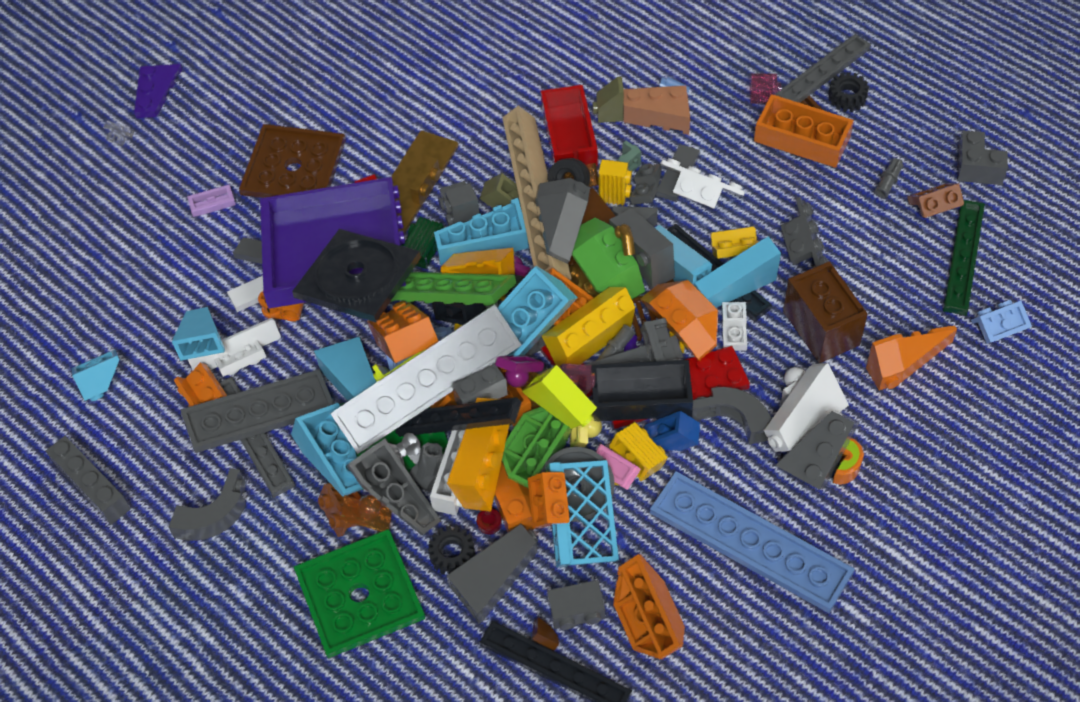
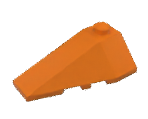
(898, 357)

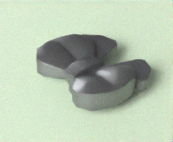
(409, 446)

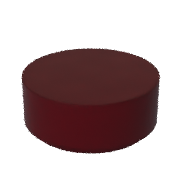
(489, 521)

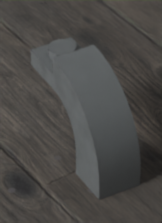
(736, 405)
(213, 519)

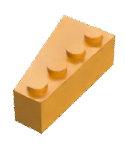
(478, 465)

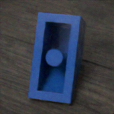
(674, 431)

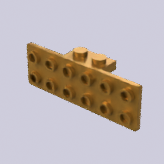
(420, 172)

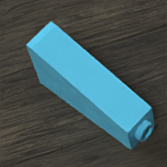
(687, 262)
(742, 274)
(346, 367)

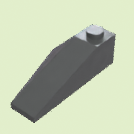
(561, 211)

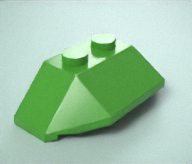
(603, 261)
(532, 443)

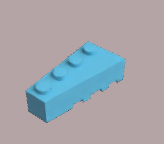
(494, 230)

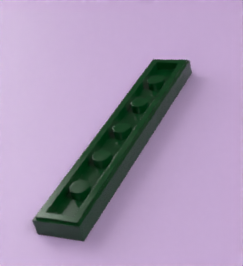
(964, 258)

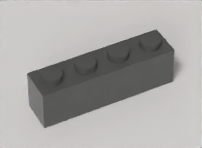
(88, 480)

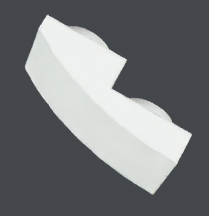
(734, 325)

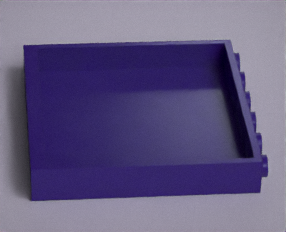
(303, 223)

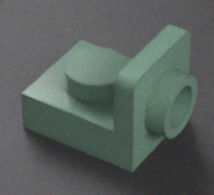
(631, 155)

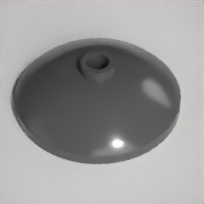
(582, 454)

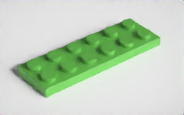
(455, 288)

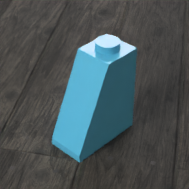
(197, 335)

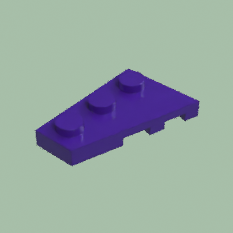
(153, 87)

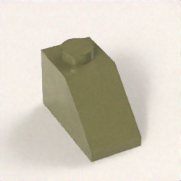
(610, 102)
(499, 191)

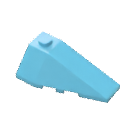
(327, 448)

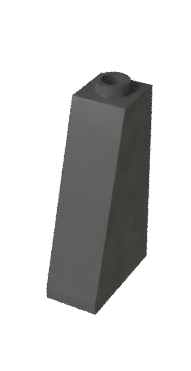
(492, 571)

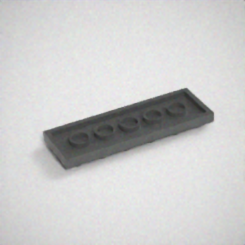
(254, 410)

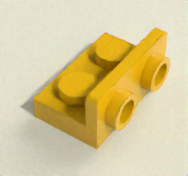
(733, 241)

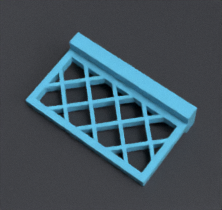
(562, 532)

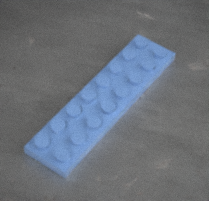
(752, 541)

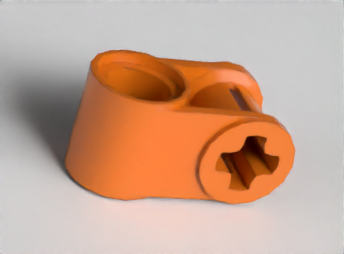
(288, 312)

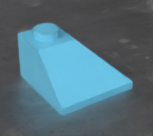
(95, 375)

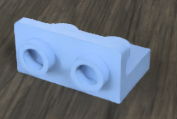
(1002, 322)

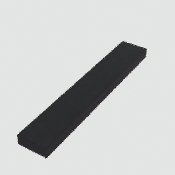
(755, 304)
(462, 417)
(552, 665)

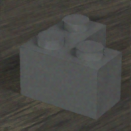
(979, 164)
(458, 202)

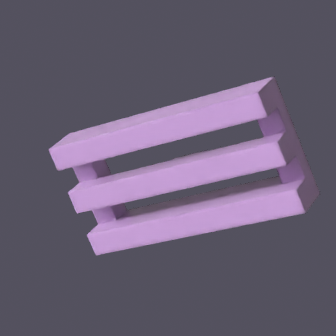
(211, 203)

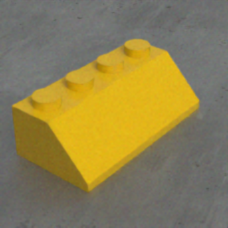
(590, 327)

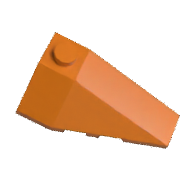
(512, 502)

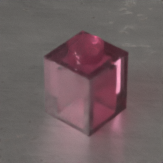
(762, 87)

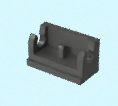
(657, 341)

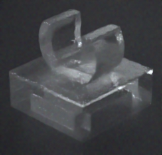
(119, 131)

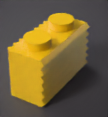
(614, 182)
(638, 448)

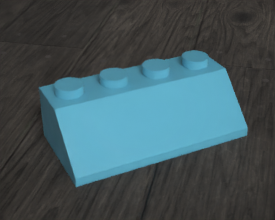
(535, 307)

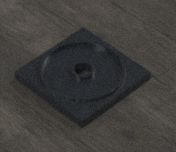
(359, 294)

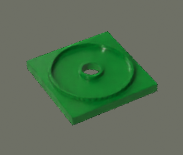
(363, 564)

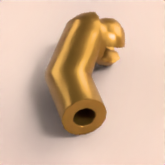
(624, 232)

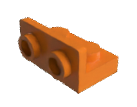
(199, 386)
(548, 499)

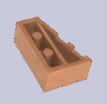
(658, 107)

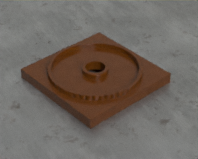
(282, 146)

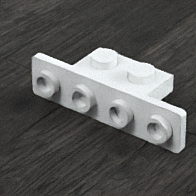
(699, 187)
(241, 348)

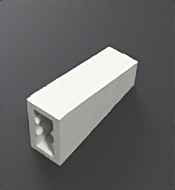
(805, 407)

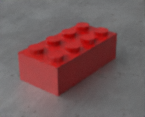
(569, 124)

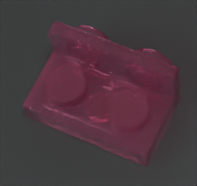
(580, 376)

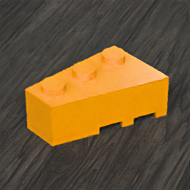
(481, 262)

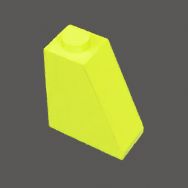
(560, 397)

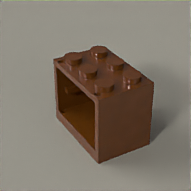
(824, 312)

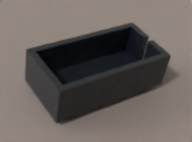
(641, 390)

